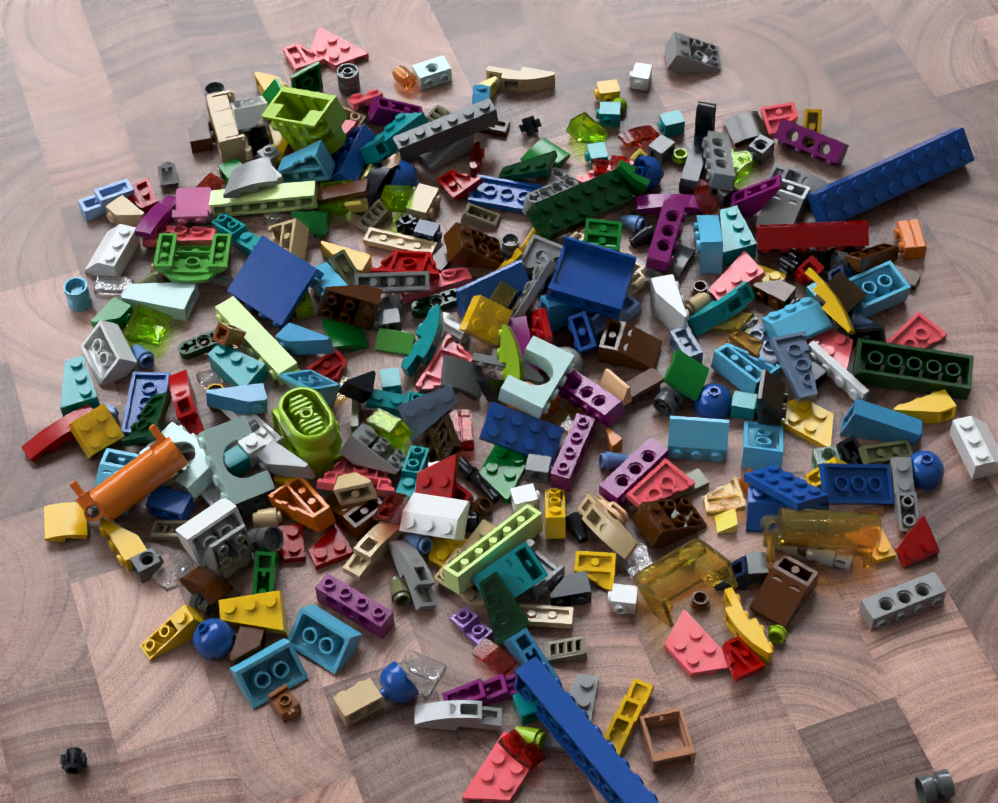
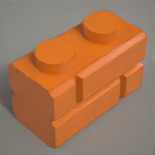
(910, 239)

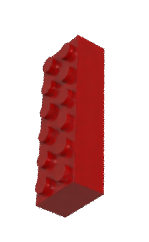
(812, 235)

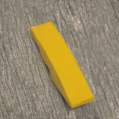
(833, 305)
(628, 714)

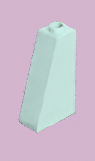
(169, 298)

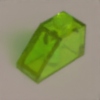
(586, 129)
(397, 197)

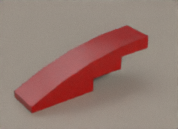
(53, 435)

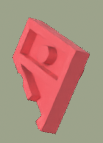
(365, 99)

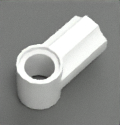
(452, 327)

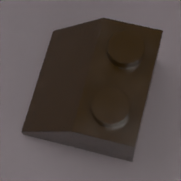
(771, 399)

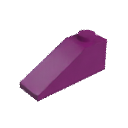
(384, 110)
(755, 197)

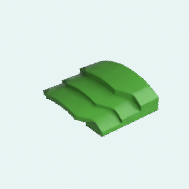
(191, 262)

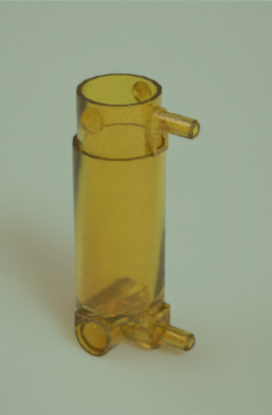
(822, 530)

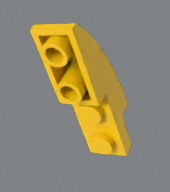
(748, 630)

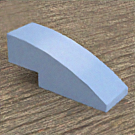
(95, 205)
(629, 309)

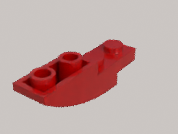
(185, 402)

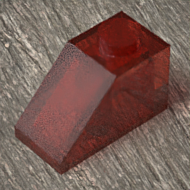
(391, 508)

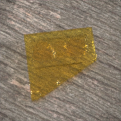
(724, 499)

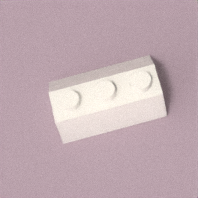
(248, 112)
(114, 252)
(108, 353)
(975, 446)
(435, 516)
(208, 527)

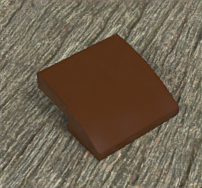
(207, 583)

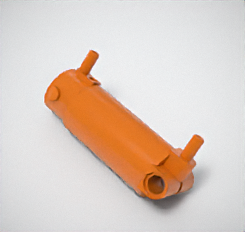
(133, 480)

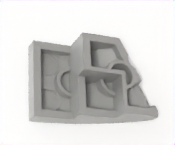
(250, 177)

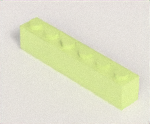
(267, 199)
(256, 340)
(501, 540)

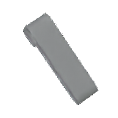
(558, 181)

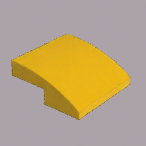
(64, 522)

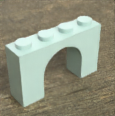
(536, 398)
(213, 443)
(198, 474)

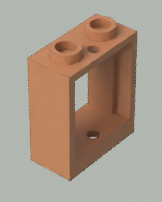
(673, 757)

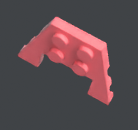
(344, 466)

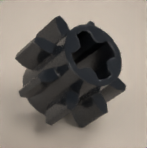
(530, 125)
(406, 224)
(789, 263)
(73, 760)

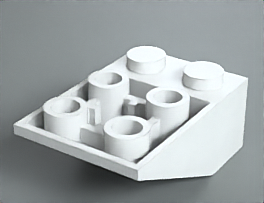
(667, 302)

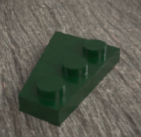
(530, 168)
(152, 413)
(502, 608)

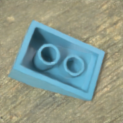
(314, 380)
(761, 445)

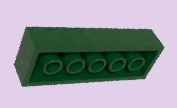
(571, 207)
(912, 368)

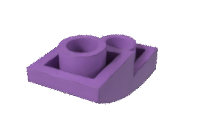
(470, 626)

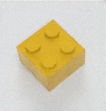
(485, 319)
(96, 430)

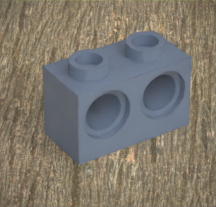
(684, 341)

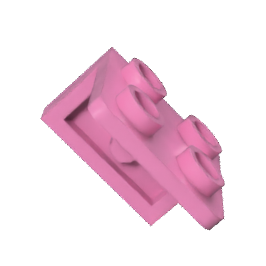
(192, 205)

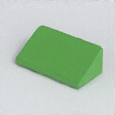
(394, 341)

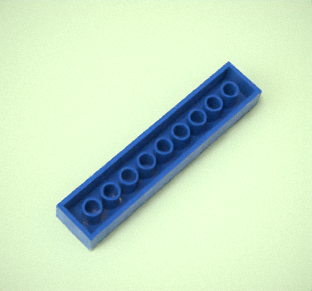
(891, 177)
(579, 737)

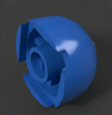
(649, 168)
(405, 175)
(713, 402)
(927, 470)
(213, 638)
(396, 685)

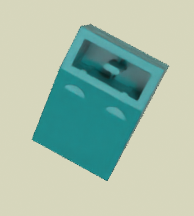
(517, 569)

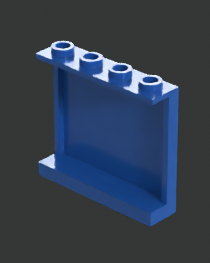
(591, 277)
(273, 281)

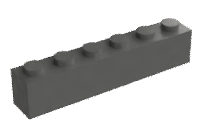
(446, 130)

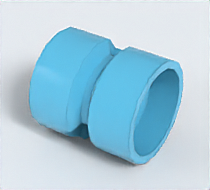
(77, 294)

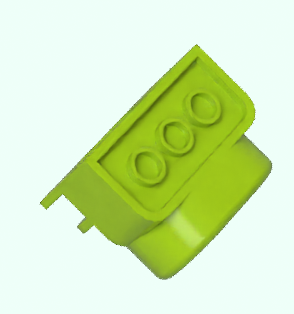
(307, 118)
(308, 429)

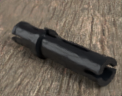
(472, 474)

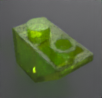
(389, 427)

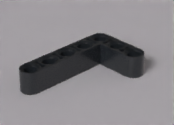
(695, 160)

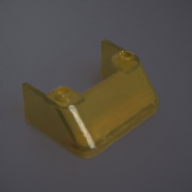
(679, 572)

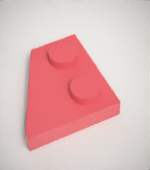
(300, 57)
(773, 114)

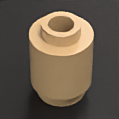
(697, 302)
(267, 517)

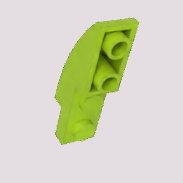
(510, 354)

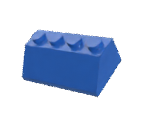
(348, 158)
(512, 274)
(761, 504)

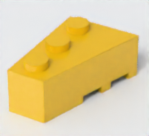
(257, 610)

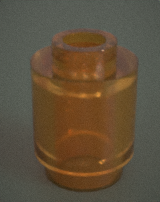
(404, 77)

